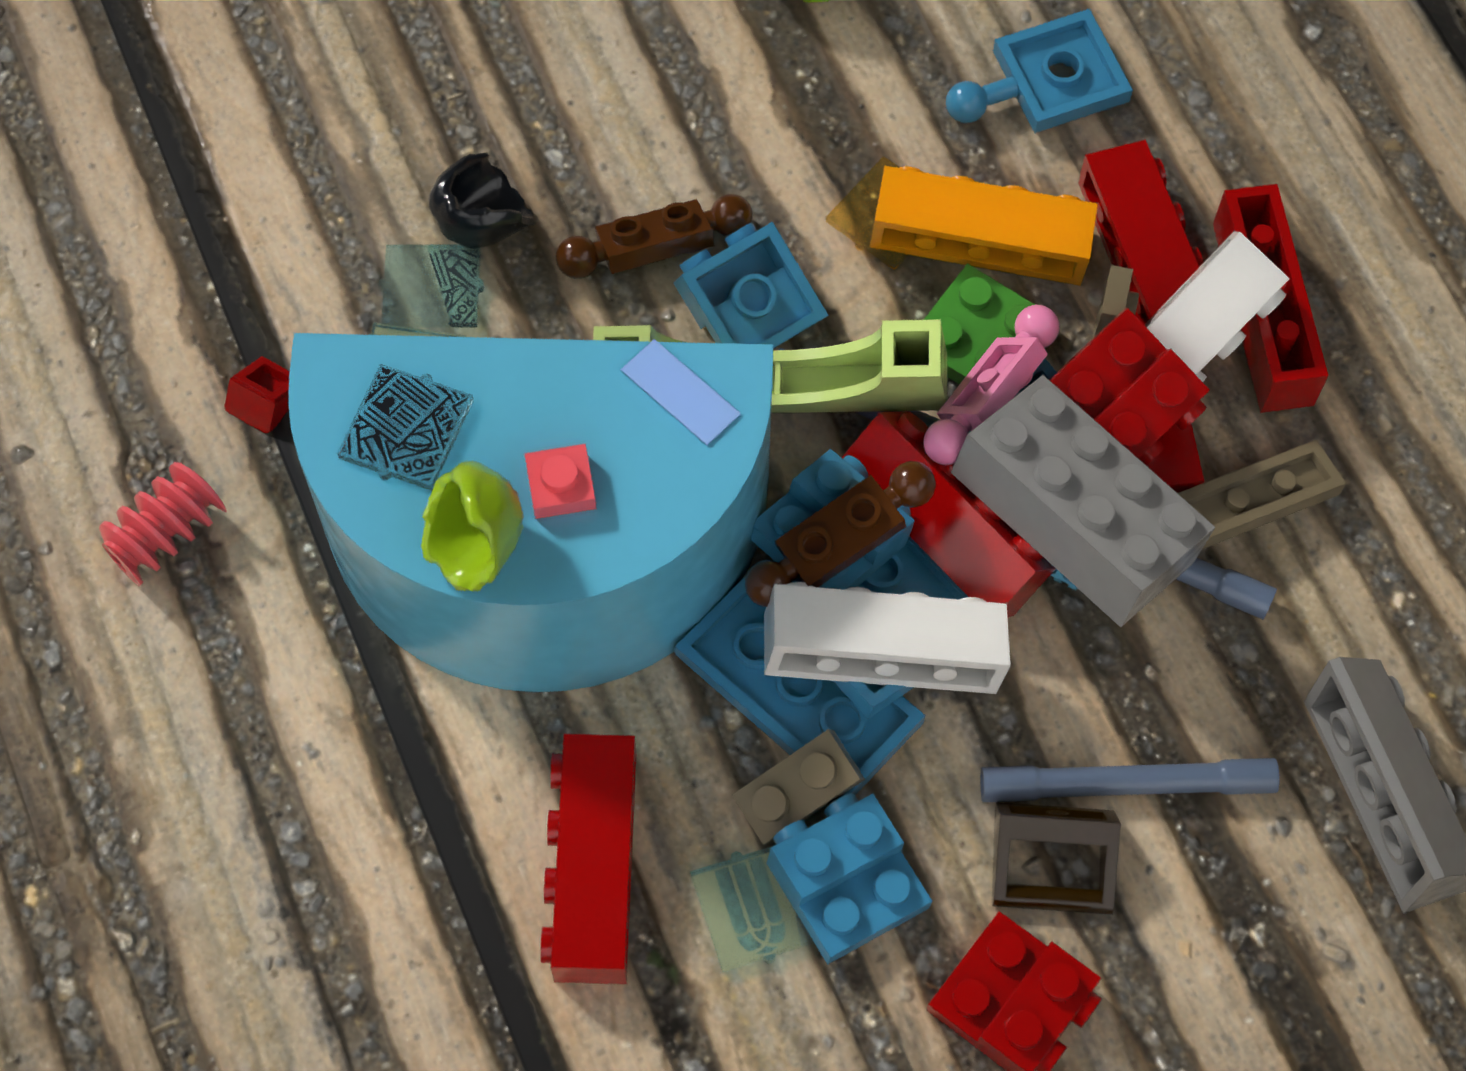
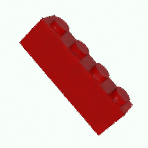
(1139, 222)
(1284, 345)
(954, 525)
(592, 861)

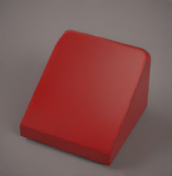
(259, 394)

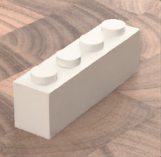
(1218, 302)
(886, 638)

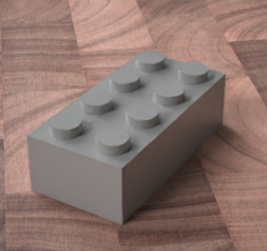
(1081, 500)

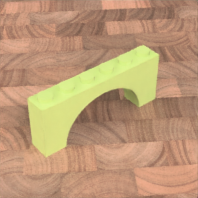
(889, 370)

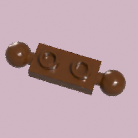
(653, 236)
(842, 531)

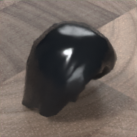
(477, 203)

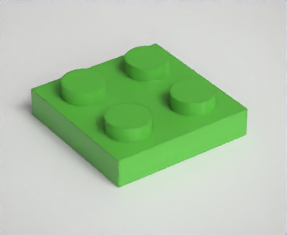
(973, 316)

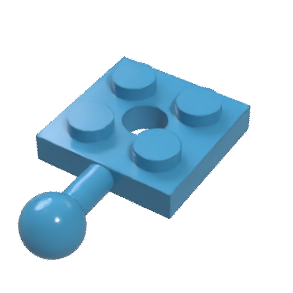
(1042, 95)

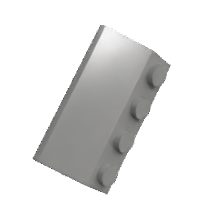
(1390, 780)

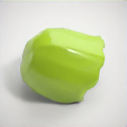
(471, 525)

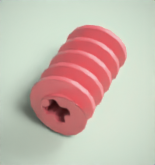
(159, 520)

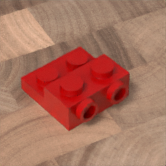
(1132, 386)
(1016, 997)

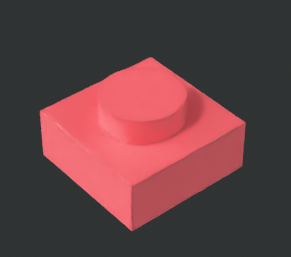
(560, 481)

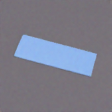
(680, 392)

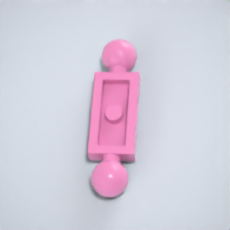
(992, 382)

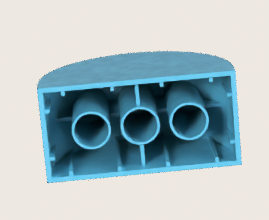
(582, 589)

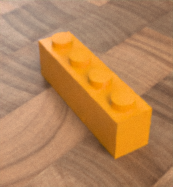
(984, 225)

